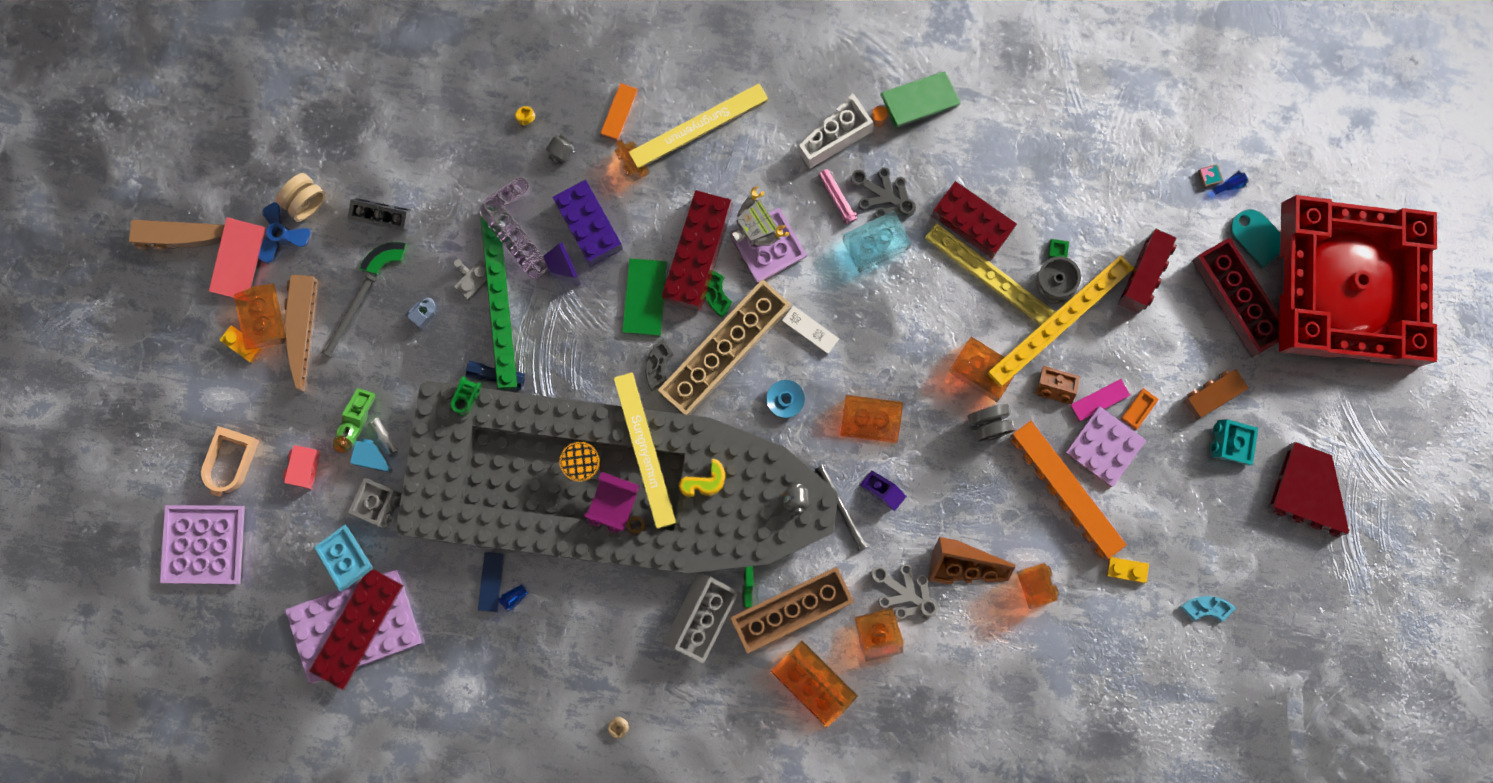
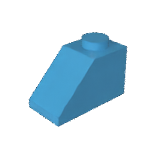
(369, 456)

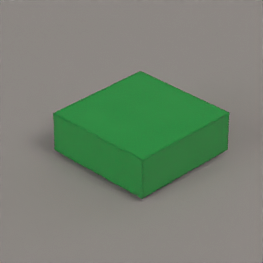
(1058, 248)

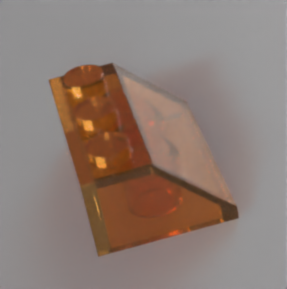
(260, 317)
(871, 418)

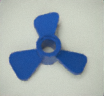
(269, 245)

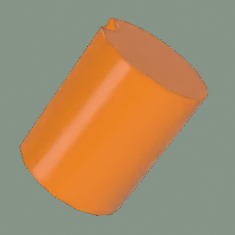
(879, 116)

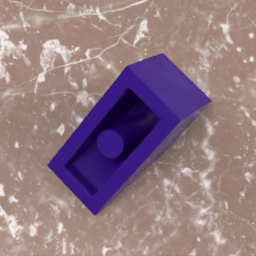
(883, 490)

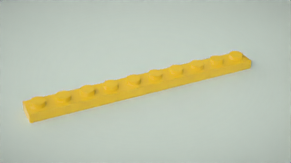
(1060, 321)

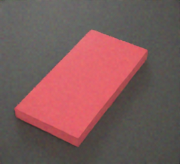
(236, 257)

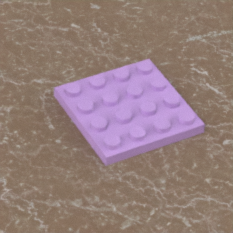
(202, 544)

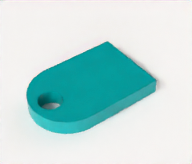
(1258, 239)

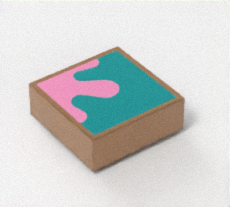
(1210, 175)

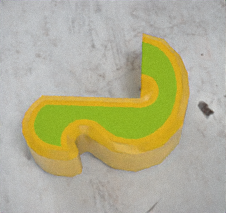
(705, 486)

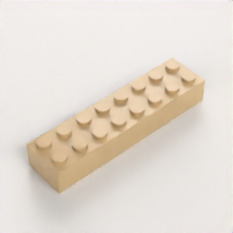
(724, 348)

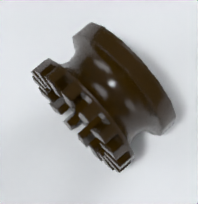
(636, 519)

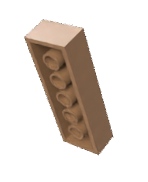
(792, 609)

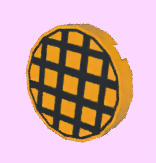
(579, 461)

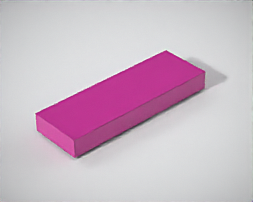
(1104, 398)

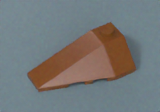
(962, 562)

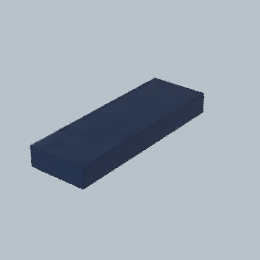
(491, 582)

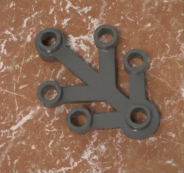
(885, 195)

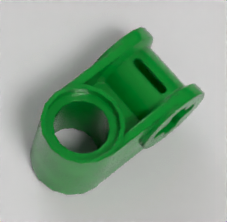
(466, 392)

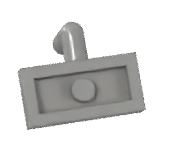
(472, 280)

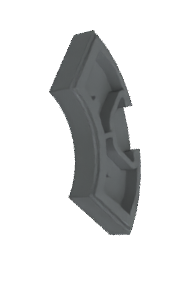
(656, 364)

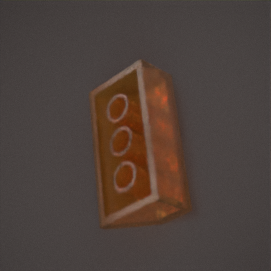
(814, 683)

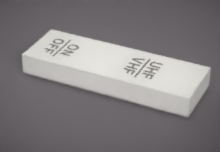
(810, 330)

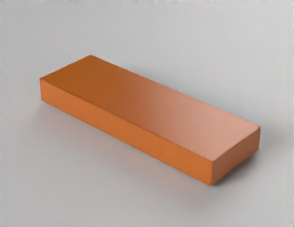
(619, 112)

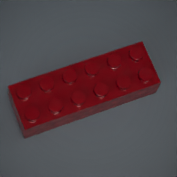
(697, 250)
(1239, 296)

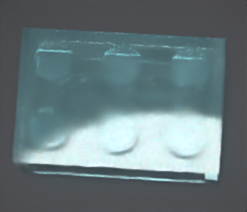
(876, 241)

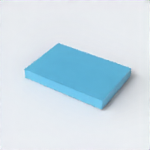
(343, 558)

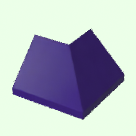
(561, 265)

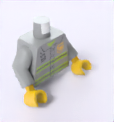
(756, 223)

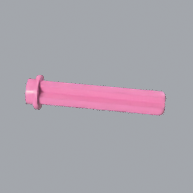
(837, 196)

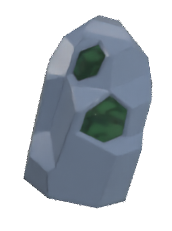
(422, 312)

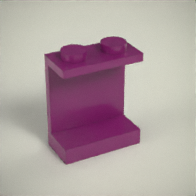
(612, 503)

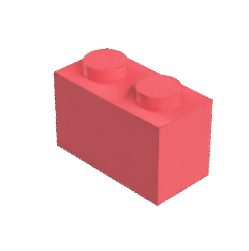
(301, 467)

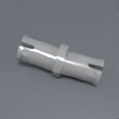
(383, 437)

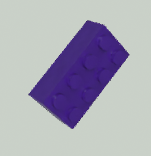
(587, 223)

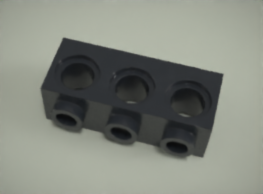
(379, 214)

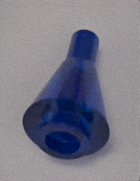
(1236, 181)

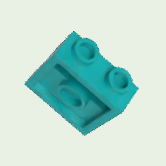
(1234, 442)

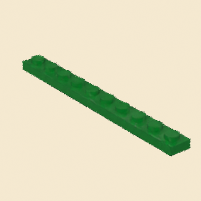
(498, 308)

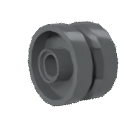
(1054, 290)
(991, 423)

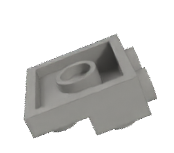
(375, 503)

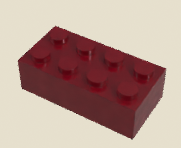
(973, 219)
(1147, 270)

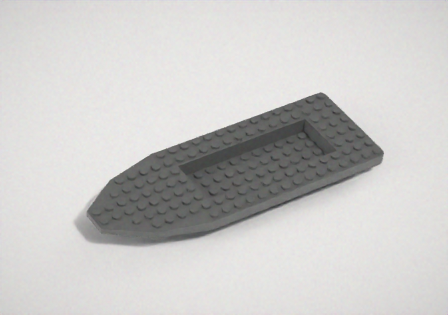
(502, 486)

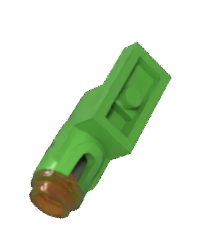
(353, 420)

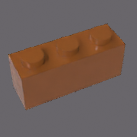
(1215, 393)

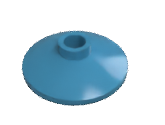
(788, 389)

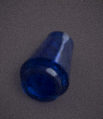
(513, 597)

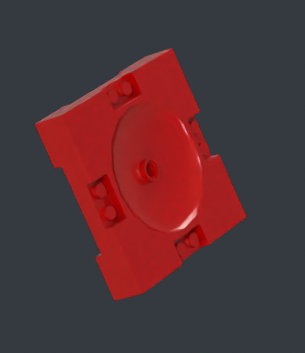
(1357, 282)

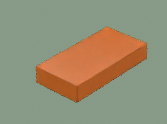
(1139, 409)

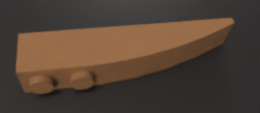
(173, 234)
(299, 324)

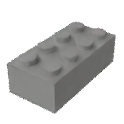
(701, 617)

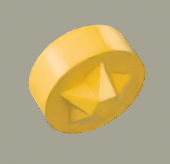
(525, 115)

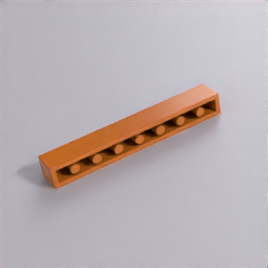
(1068, 491)

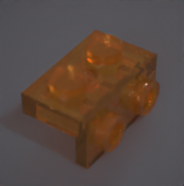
(629, 167)

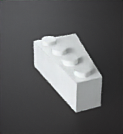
(836, 133)

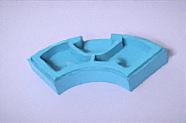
(1207, 606)

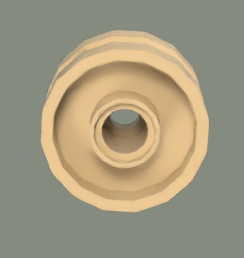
(300, 197)

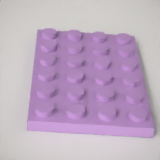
(316, 618)

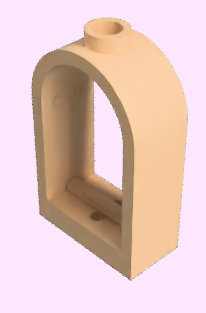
(235, 437)

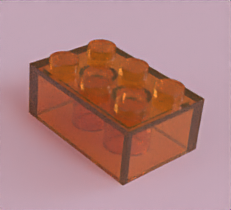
(973, 366)

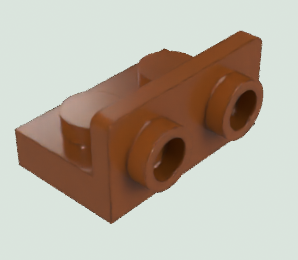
(1057, 385)

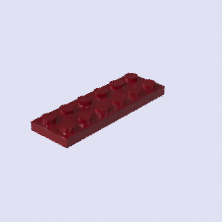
(356, 629)

